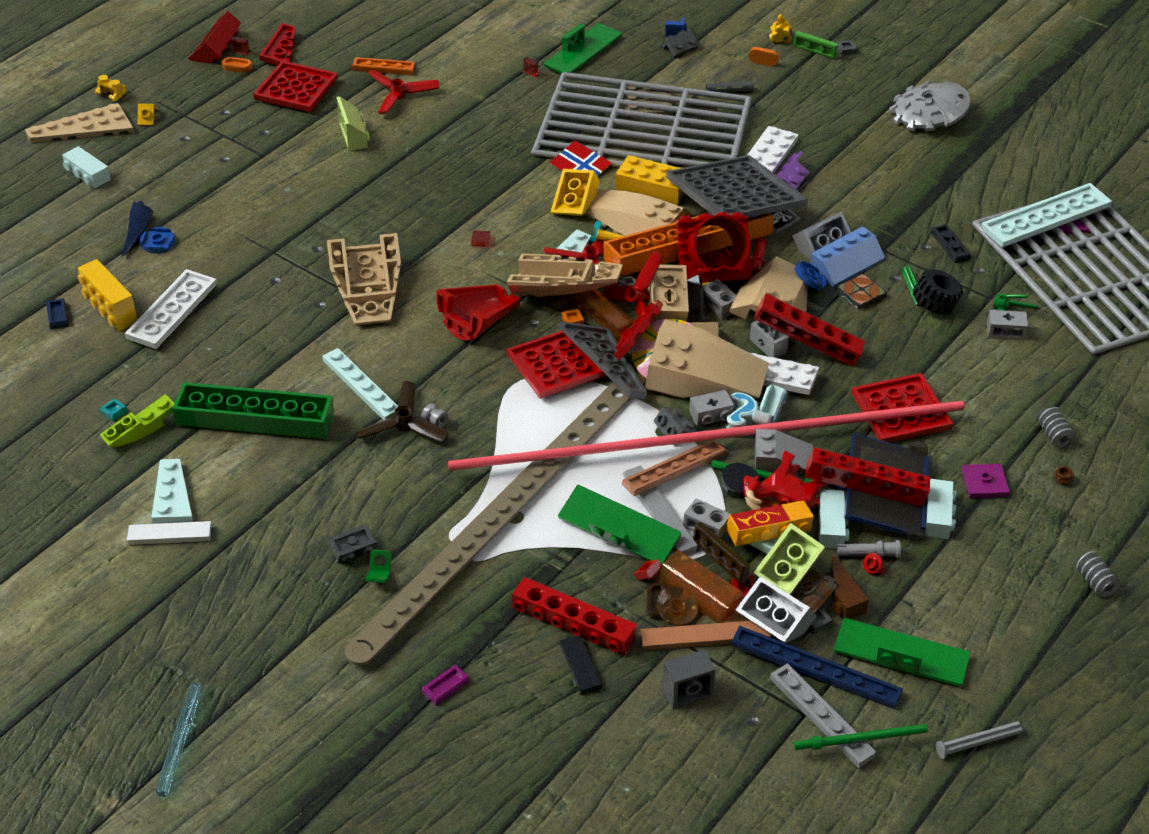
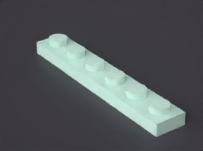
(360, 384)

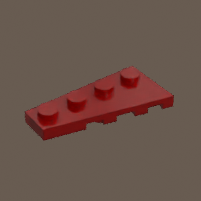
(280, 45)

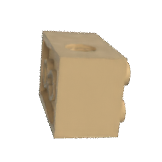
(671, 289)

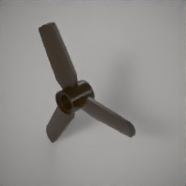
(404, 419)

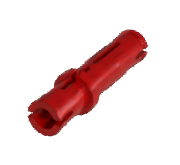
(758, 258)

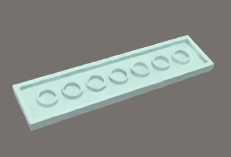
(1046, 215)

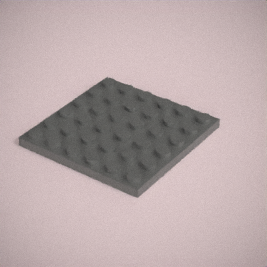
(736, 186)

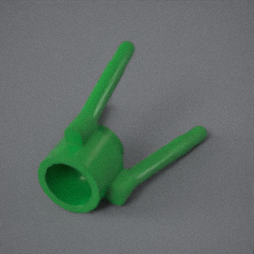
(1003, 302)

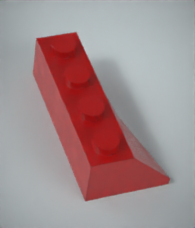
(216, 39)

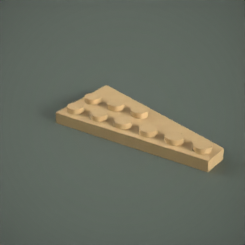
(83, 125)

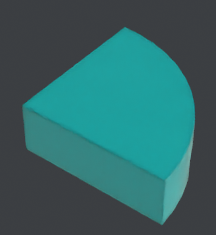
(598, 225)

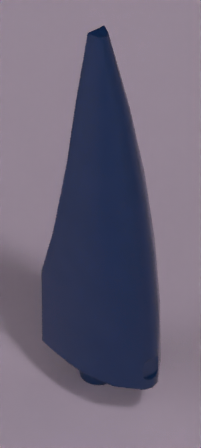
(138, 221)

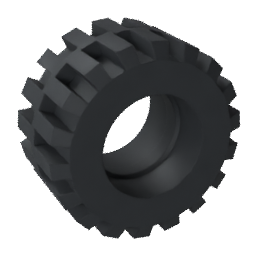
(937, 291)

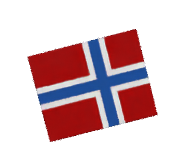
(580, 158)

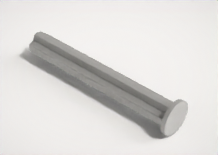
(977, 739)

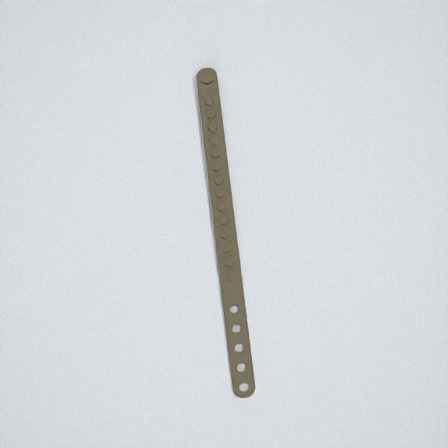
(479, 532)

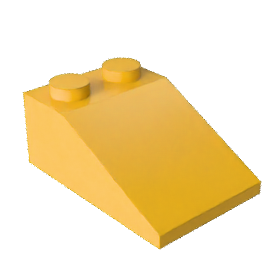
(575, 192)

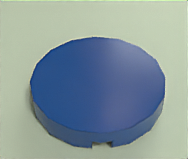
(157, 240)
(810, 275)

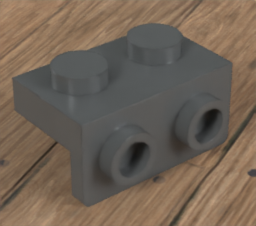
(681, 43)
(672, 422)
(351, 543)

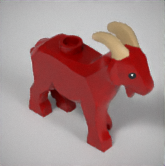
(782, 486)

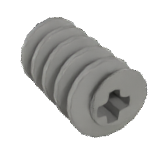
(1055, 426)
(1097, 574)

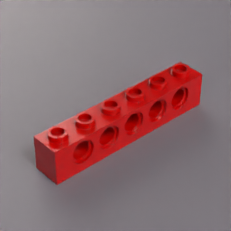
(809, 330)
(868, 477)
(574, 616)

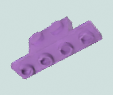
(793, 172)

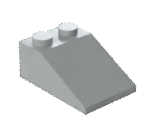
(771, 445)

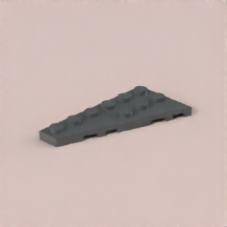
(599, 346)

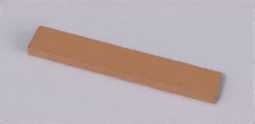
(673, 467)
(694, 635)

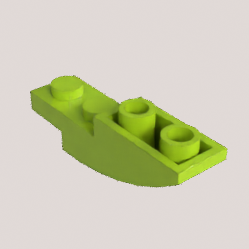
(136, 427)

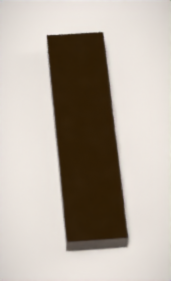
(721, 553)

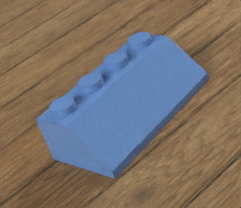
(848, 256)

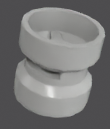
(434, 415)

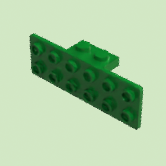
(581, 46)
(619, 524)
(902, 652)

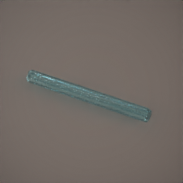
(178, 740)

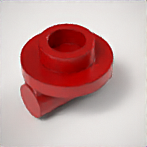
(873, 564)

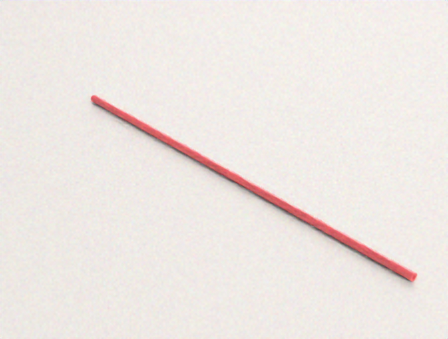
(703, 435)

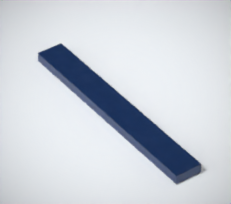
(817, 667)

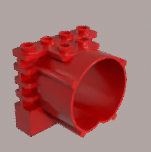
(738, 265)

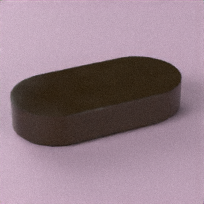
(652, 594)

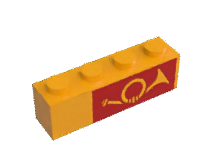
(768, 522)

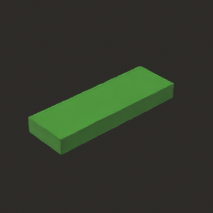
(815, 44)

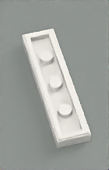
(169, 533)

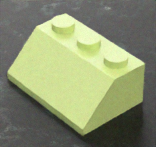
(352, 125)
(789, 559)

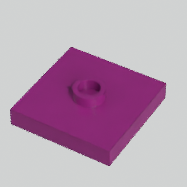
(985, 480)

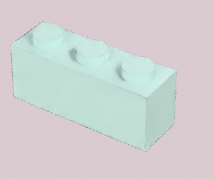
(86, 167)
(940, 509)
(831, 518)

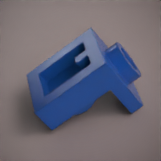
(674, 27)

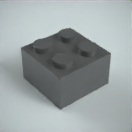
(688, 679)

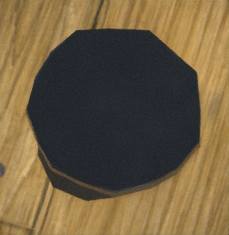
(733, 478)

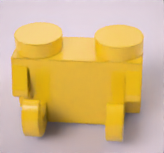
(780, 30)
(106, 85)

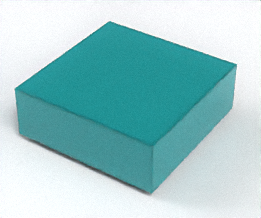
(113, 409)

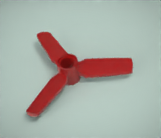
(399, 89)
(590, 252)
(638, 293)

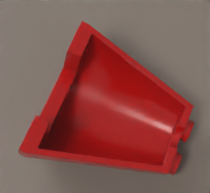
(474, 308)

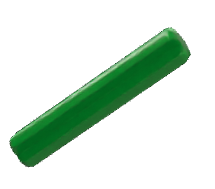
(910, 280)

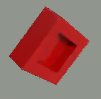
(648, 570)

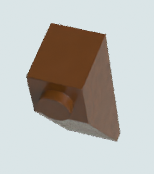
(847, 597)

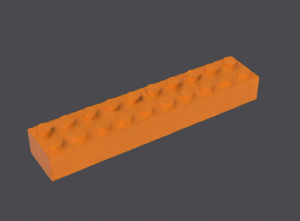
(636, 248)

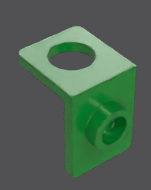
(379, 573)

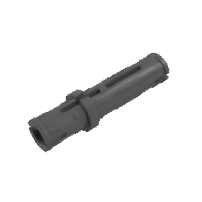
(747, 86)

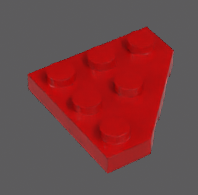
(639, 325)

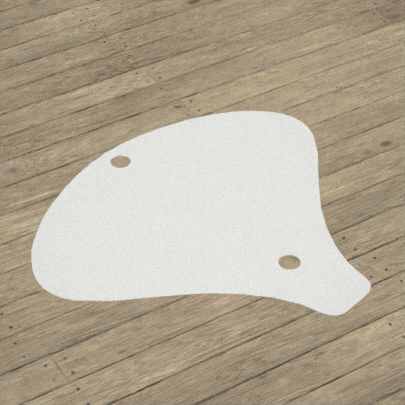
(534, 423)

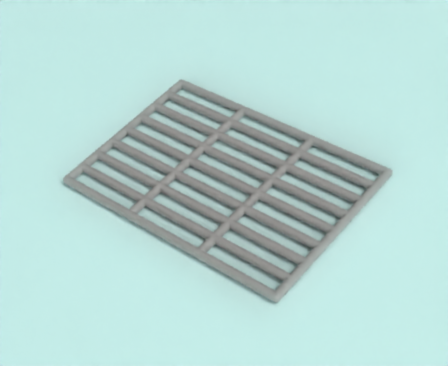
(619, 101)
(1095, 291)

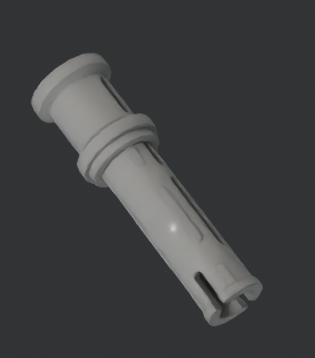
(884, 549)

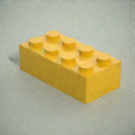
(647, 178)
(107, 295)

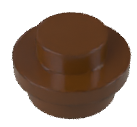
(1064, 475)

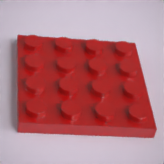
(295, 86)
(553, 364)
(901, 393)

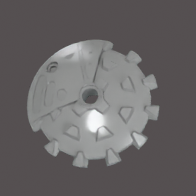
(931, 105)

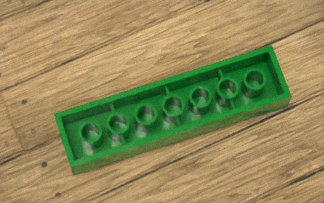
(254, 410)

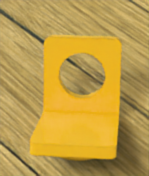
(146, 114)

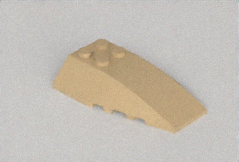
(632, 212)
(552, 275)
(367, 277)
(777, 280)
(697, 363)

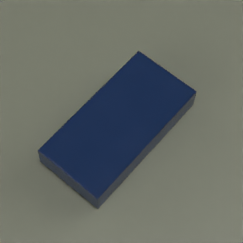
(57, 313)

